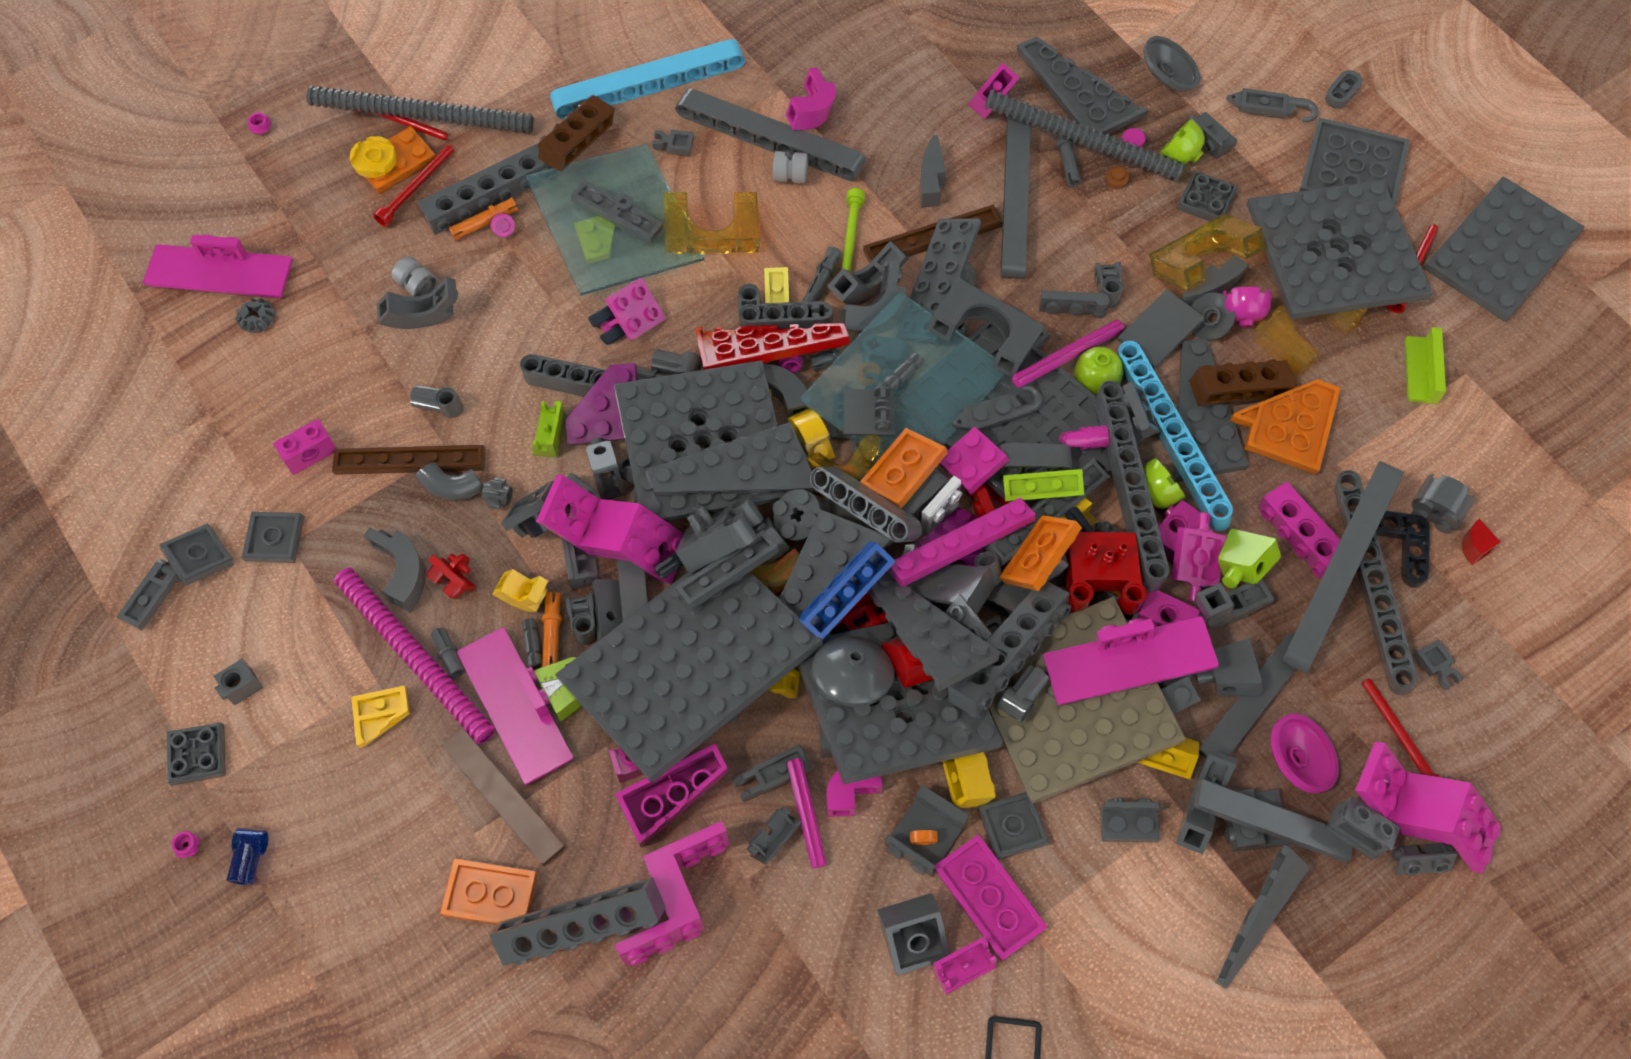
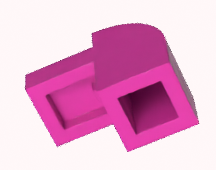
(842, 797)

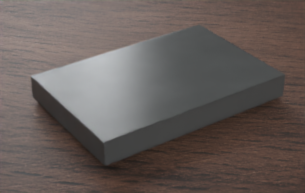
(1162, 327)

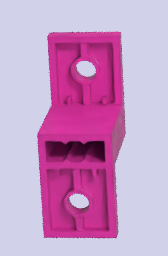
(609, 527)
(1430, 807)
(682, 913)

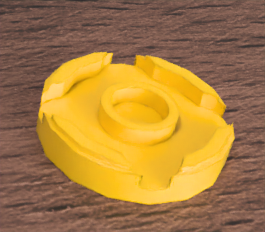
(373, 157)

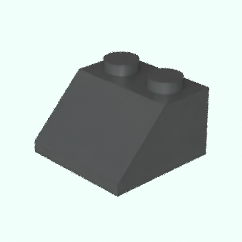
(914, 933)

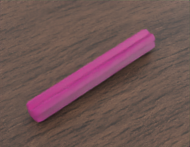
(806, 813)

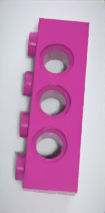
(1302, 519)

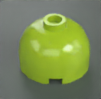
(1186, 143)
(1098, 366)
(1162, 488)

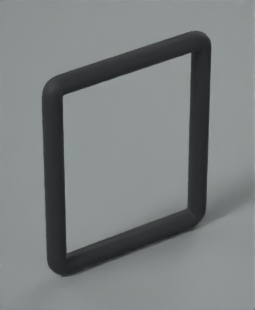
(991, 1020)

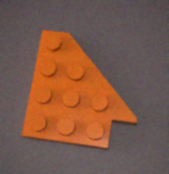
(1292, 425)

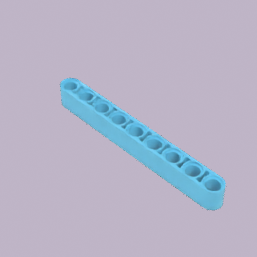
(651, 77)
(1177, 443)

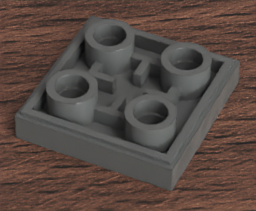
(1206, 196)
(195, 754)

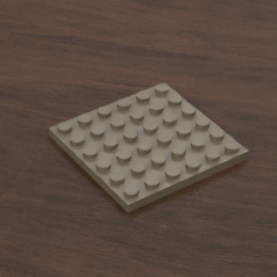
(1089, 737)

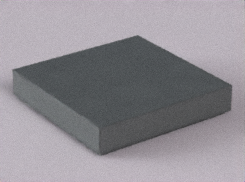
(273, 537)
(196, 554)
(1012, 826)

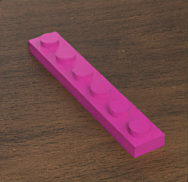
(961, 542)

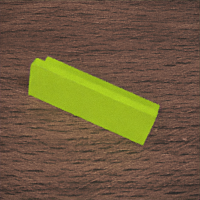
(1425, 367)
(1043, 485)

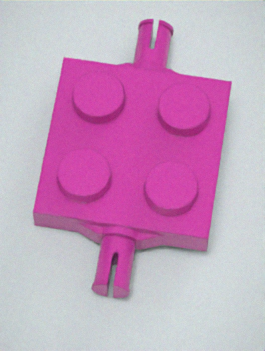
(1197, 556)

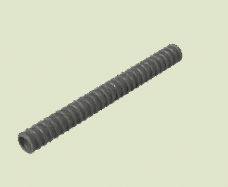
(1084, 135)

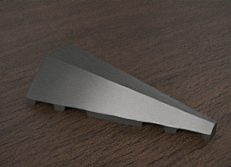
(1279, 885)

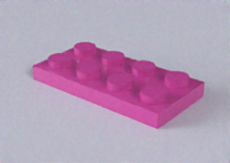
(990, 898)

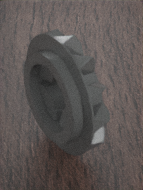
(252, 323)

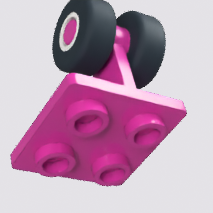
(633, 310)

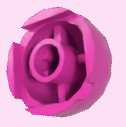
(1249, 305)

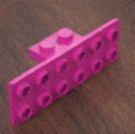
(218, 267)
(1130, 658)
(515, 705)

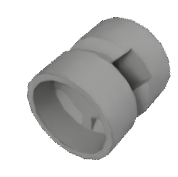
(790, 167)
(414, 277)

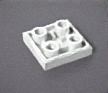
(941, 506)

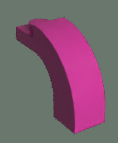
(813, 110)

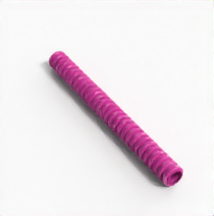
(414, 655)

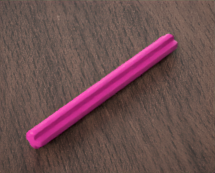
(1067, 353)

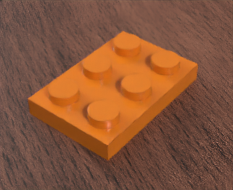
(412, 156)
(904, 467)
(1040, 552)
(487, 892)

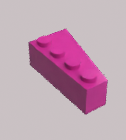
(657, 804)

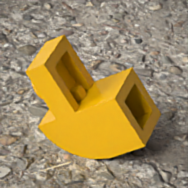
(812, 433)
(521, 591)

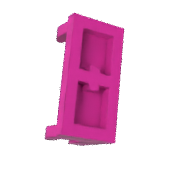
(964, 965)

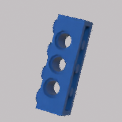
(846, 589)

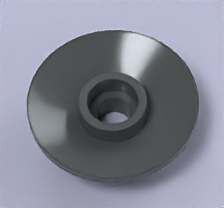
(1208, 306)

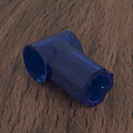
(247, 848)

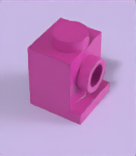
(624, 769)

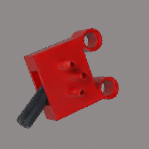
(1103, 564)

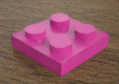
(973, 460)

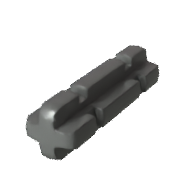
(904, 371)
(532, 643)

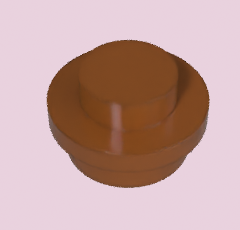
(1117, 177)

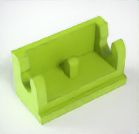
(549, 430)

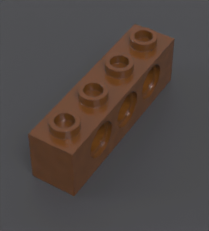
(575, 133)
(1241, 382)

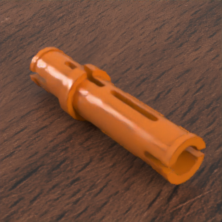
(482, 219)
(552, 621)

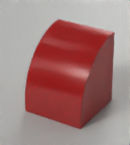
(1478, 542)

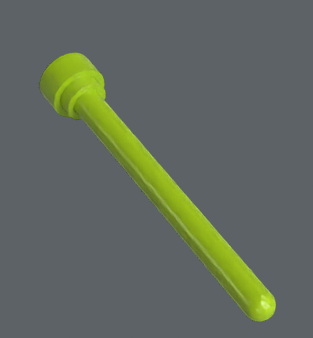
(855, 200)

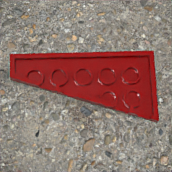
(766, 343)

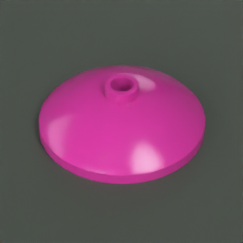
(1304, 753)

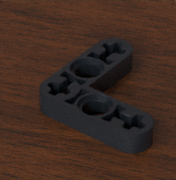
(1409, 538)

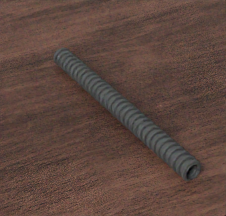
(419, 109)

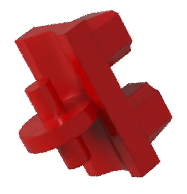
(443, 568)

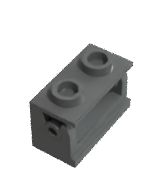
(1362, 828)

